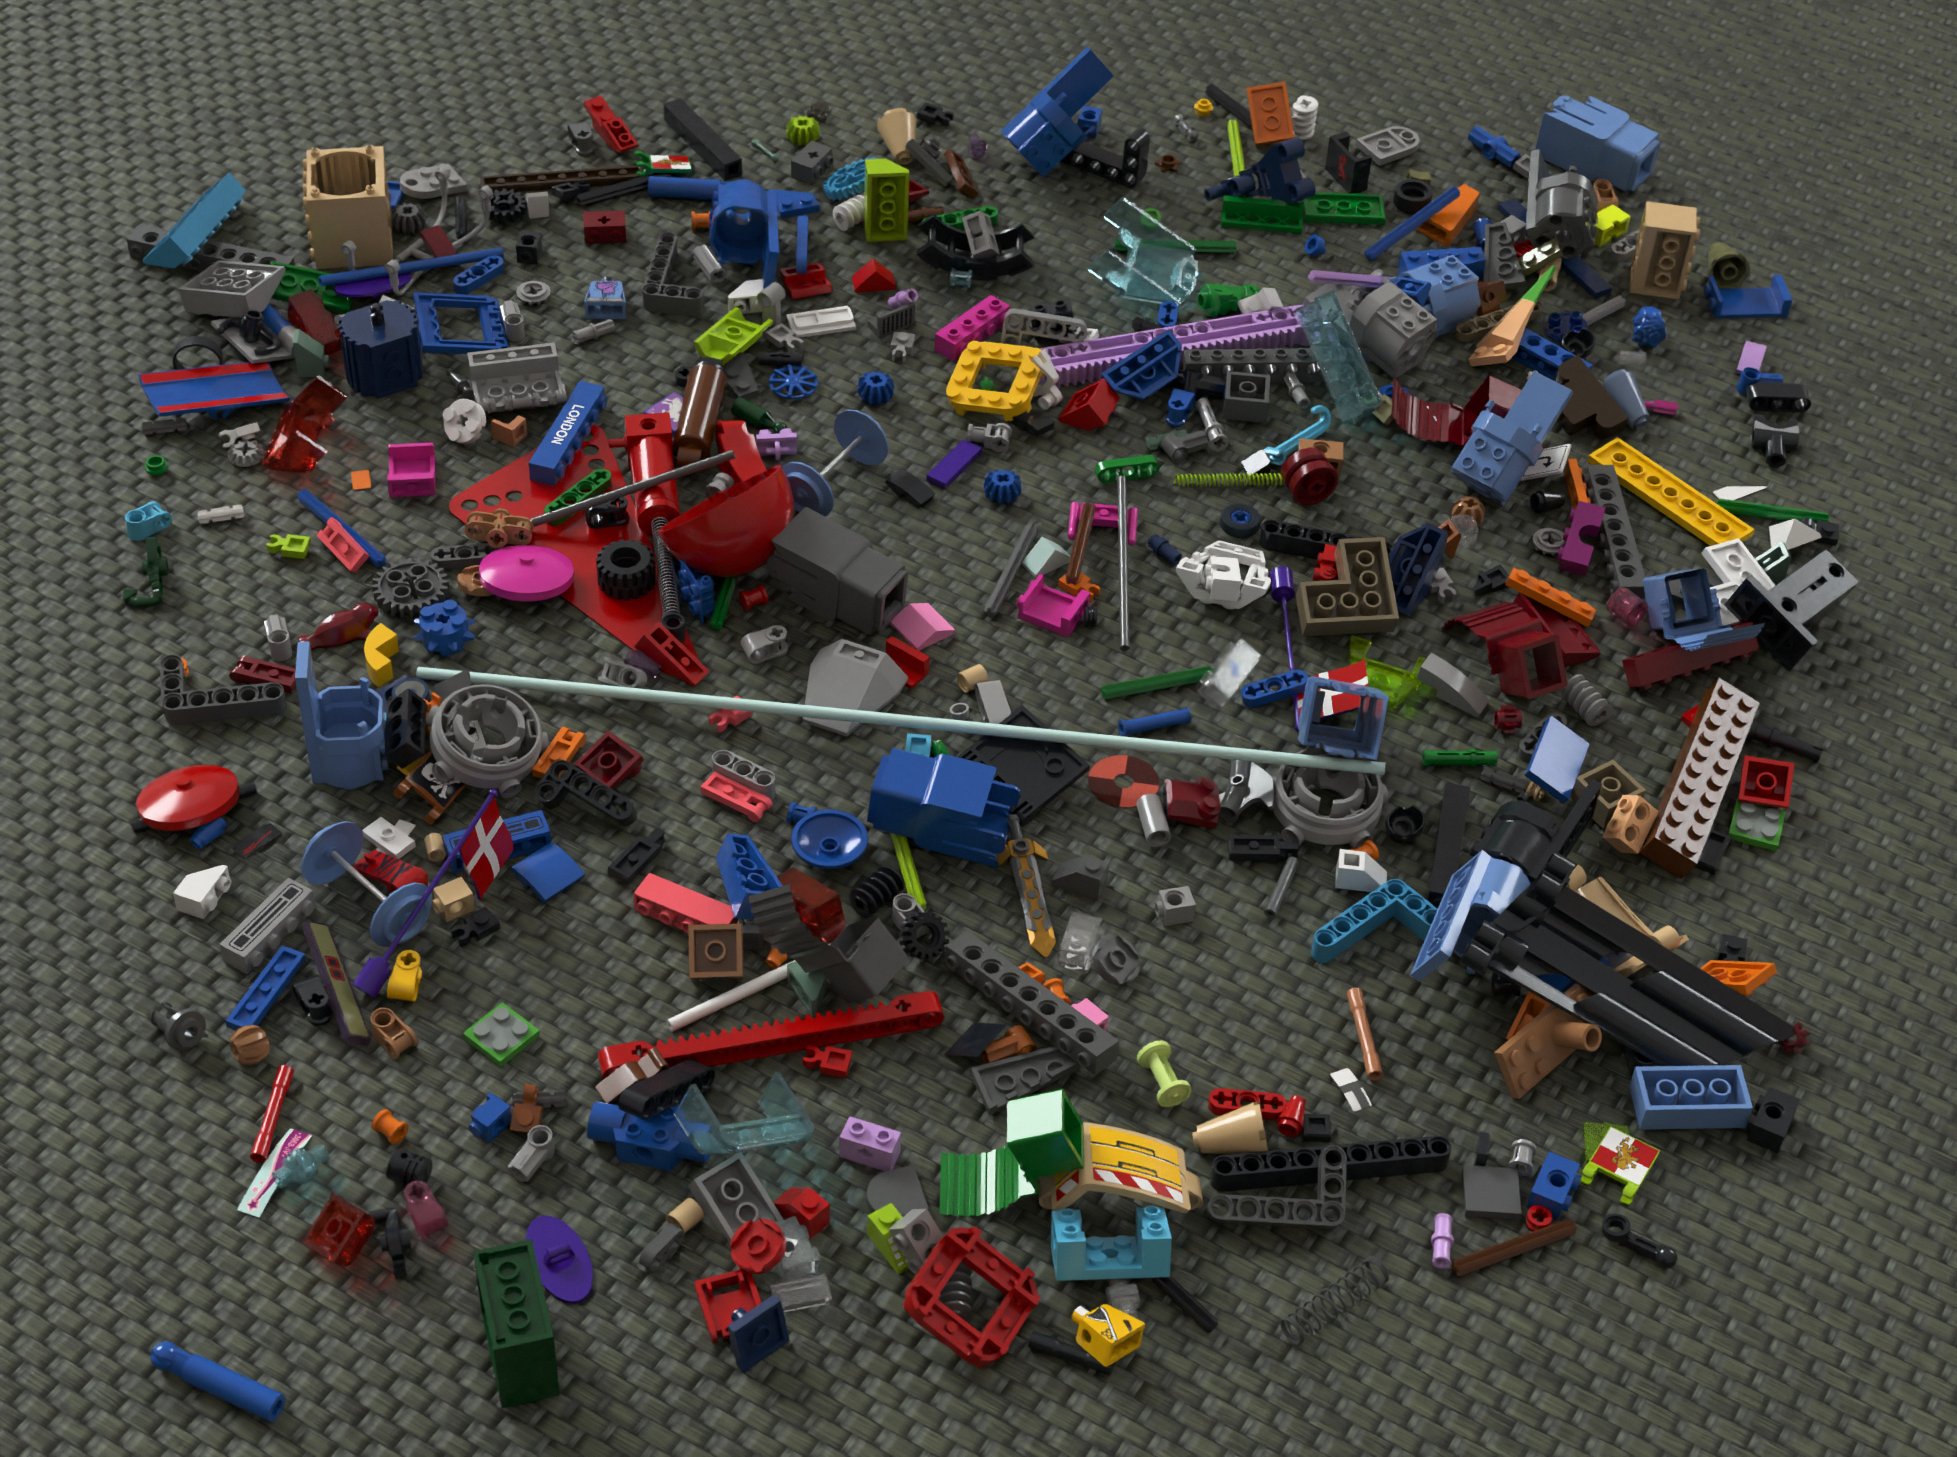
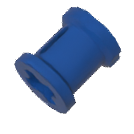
(797, 812)

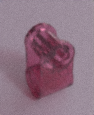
(424, 1209)

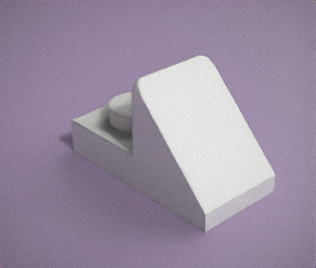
(537, 204)
(1265, 300)

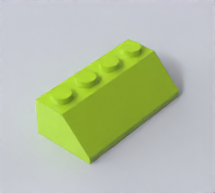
(885, 201)

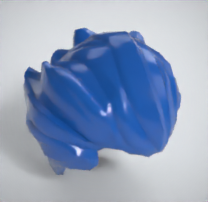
(1648, 327)

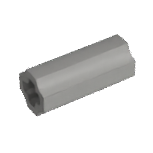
(709, 263)

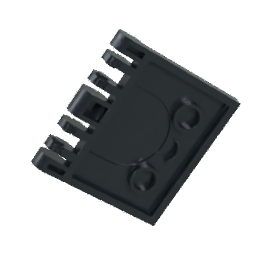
(1034, 766)

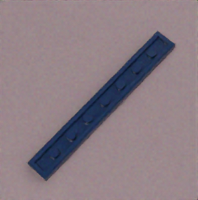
(1575, 267)

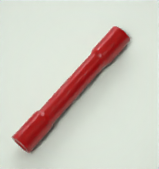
(264, 1138)

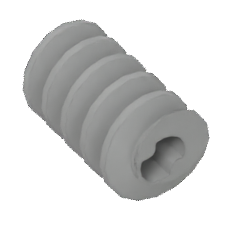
(1586, 701)

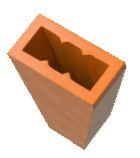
(1450, 220)

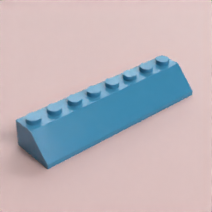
(197, 224)

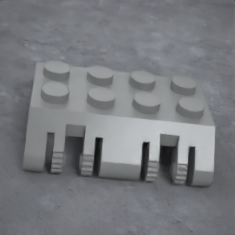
(516, 378)

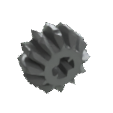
(408, 218)

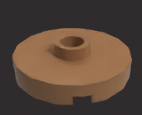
(470, 583)

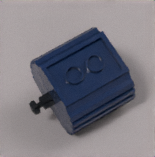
(381, 348)

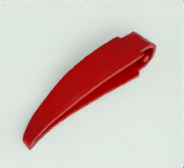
(735, 437)

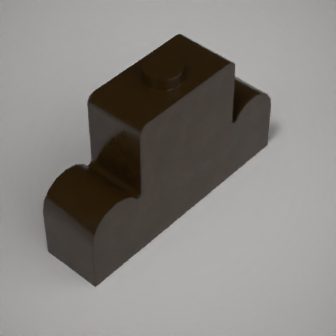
(1589, 402)

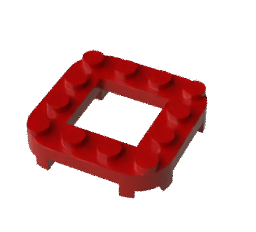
(949, 1328)

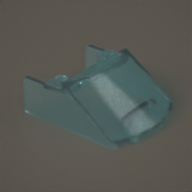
(1157, 263)

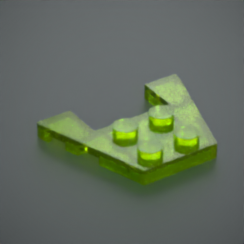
(1391, 680)

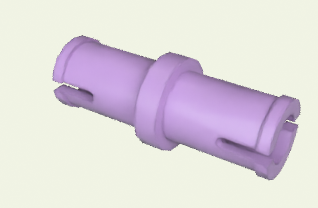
(902, 298)
(1442, 1241)

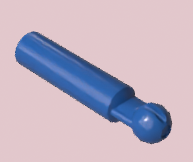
(682, 187)
(219, 1381)

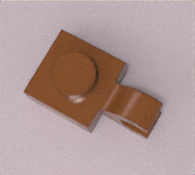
(526, 1115)

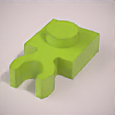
(293, 546)

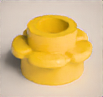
(1203, 107)

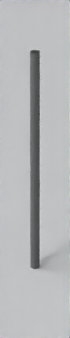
(633, 488)
(1123, 563)

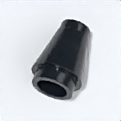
(1545, 501)

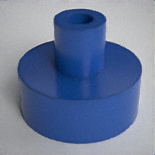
(1315, 246)

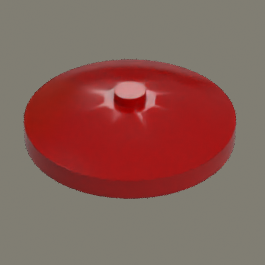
(188, 797)

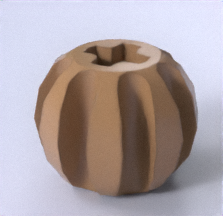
(1470, 506)
(249, 1045)

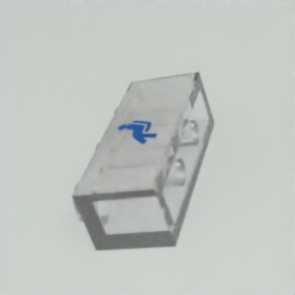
(1228, 672)

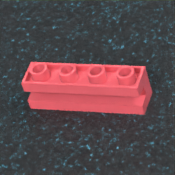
(679, 905)

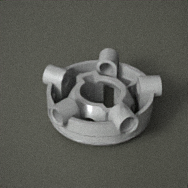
(495, 709)
(1345, 823)

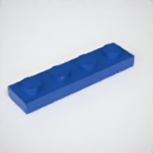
(266, 988)

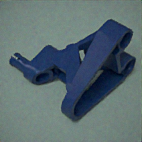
(1276, 174)

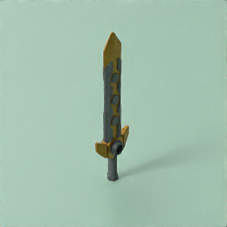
(1028, 883)

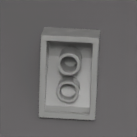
(733, 1196)

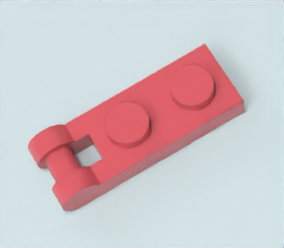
(343, 545)
(736, 796)

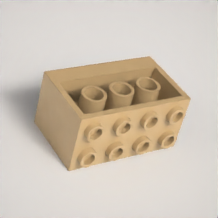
(1664, 250)

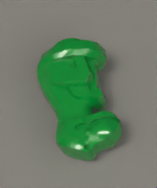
(1220, 298)

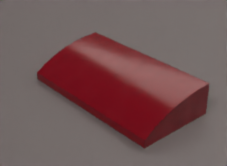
(1574, 641)

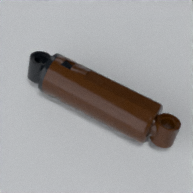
(699, 411)

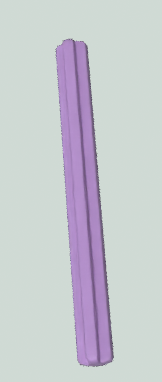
(1346, 279)

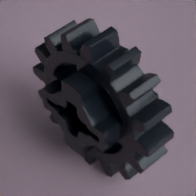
(507, 206)

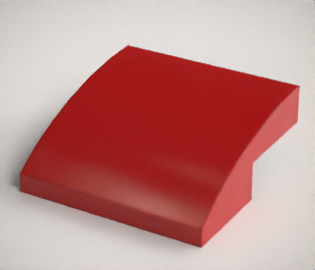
(806, 284)

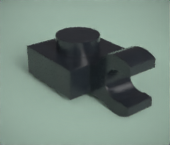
(1828, 530)

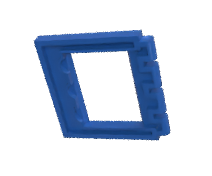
(429, 329)

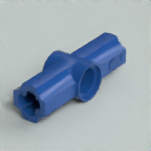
(1494, 147)

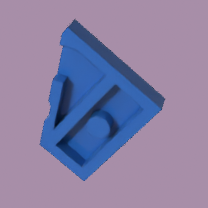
(795, 203)

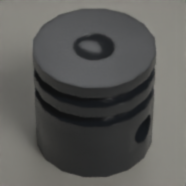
(408, 1167)

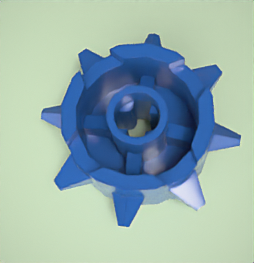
(444, 628)

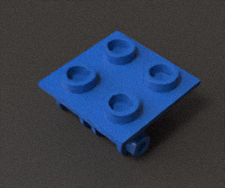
(696, 592)

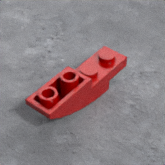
(609, 127)

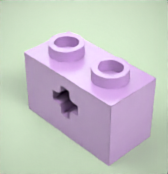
(870, 1144)

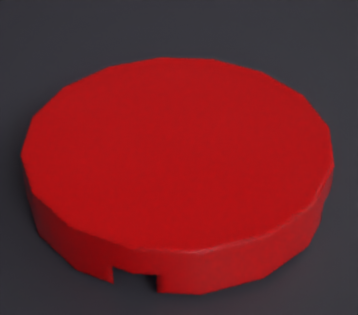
(758, 1246)

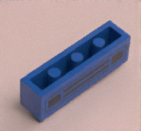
(527, 831)

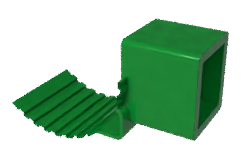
(1042, 1141)

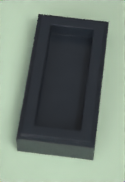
(1713, 851)

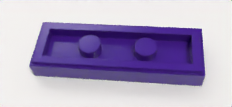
(954, 464)

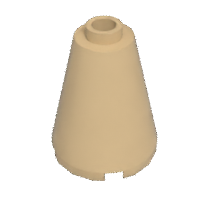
(897, 129)
(1233, 1132)

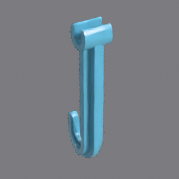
(1279, 453)

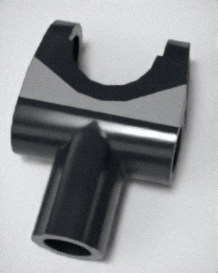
(1775, 439)

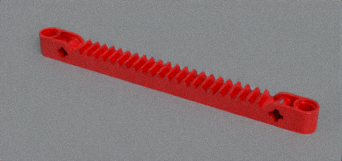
(919, 1010)

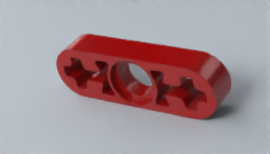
(1228, 1095)

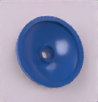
(829, 839)

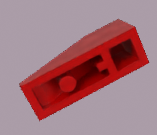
(671, 655)

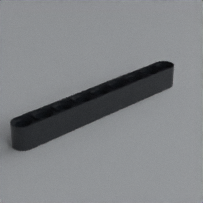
(1301, 1164)

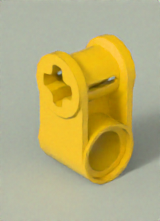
(405, 977)

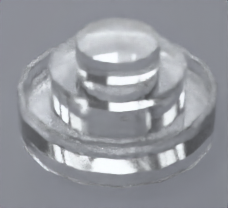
(1467, 527)

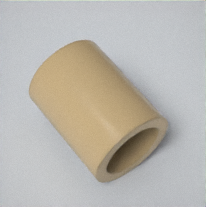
(435, 847)

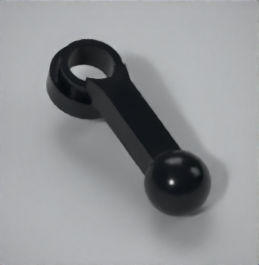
(1663, 1255)

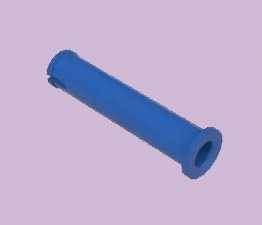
(1154, 722)

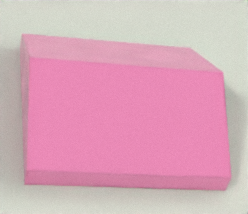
(921, 625)

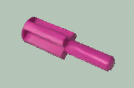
(1662, 407)

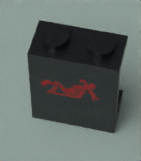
(1344, 167)

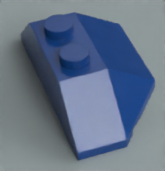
(1146, 368)

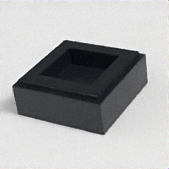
(1316, 1128)
(1482, 1149)

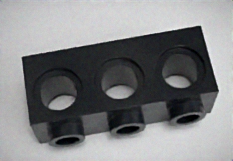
(405, 728)

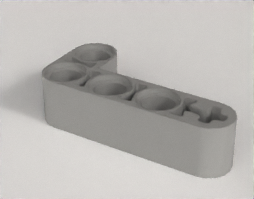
(1044, 329)

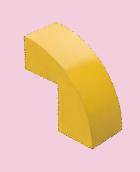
(378, 648)

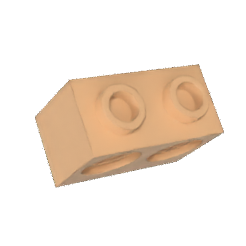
(1630, 824)

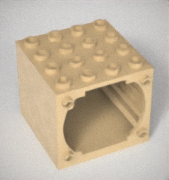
(347, 201)

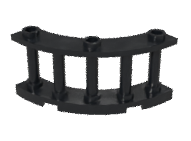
(982, 269)

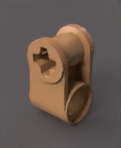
(1604, 194)
(391, 1032)

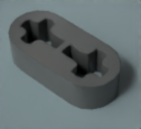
(661, 1247)

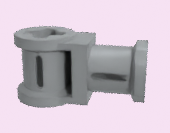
(990, 436)

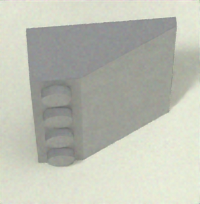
(231, 288)

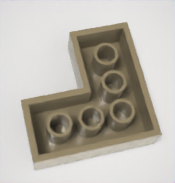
(1359, 600)

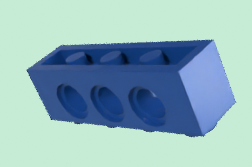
(1542, 354)

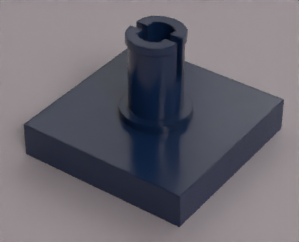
(757, 1332)

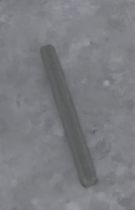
(1010, 570)

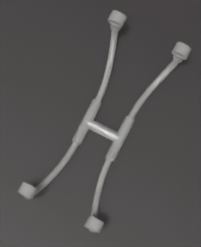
(393, 266)

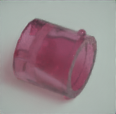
(1627, 606)

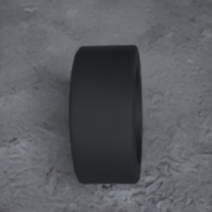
(1412, 187)

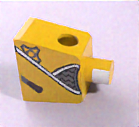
(1107, 1333)

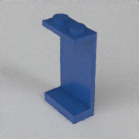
(1749, 301)

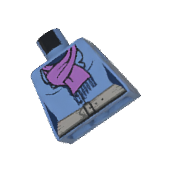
(605, 300)

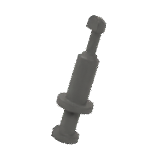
(461, 385)

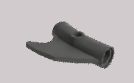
(1245, 786)

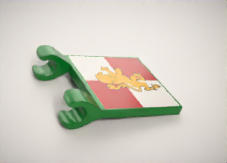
(662, 164)

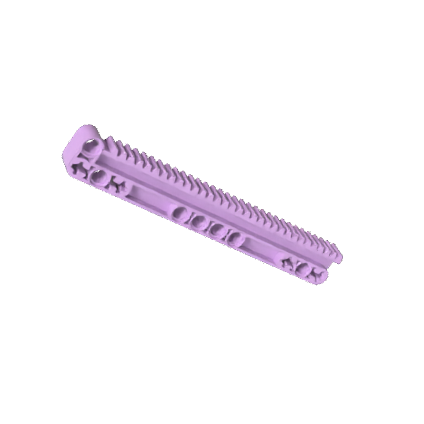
(1247, 331)

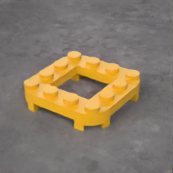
(975, 357)

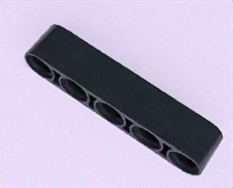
(665, 1089)

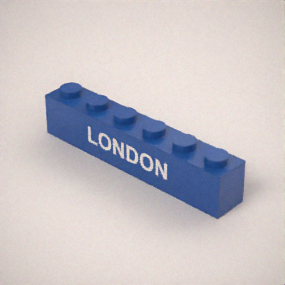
(567, 433)

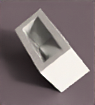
(1223, 578)

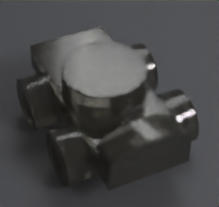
(819, 111)

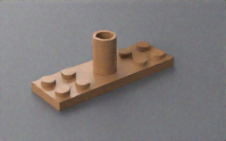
(1545, 1044)

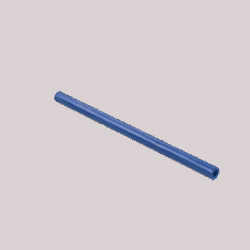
(409, 267)

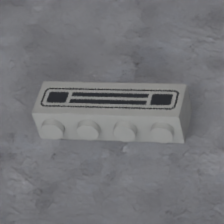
(267, 926)

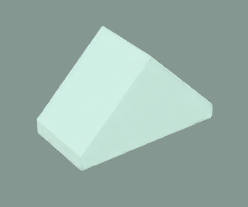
(1045, 558)

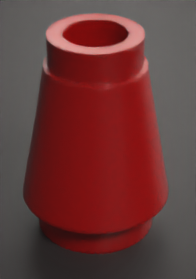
(1292, 1117)

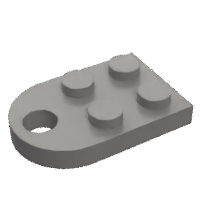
(1389, 144)
(423, 184)

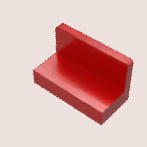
(910, 660)

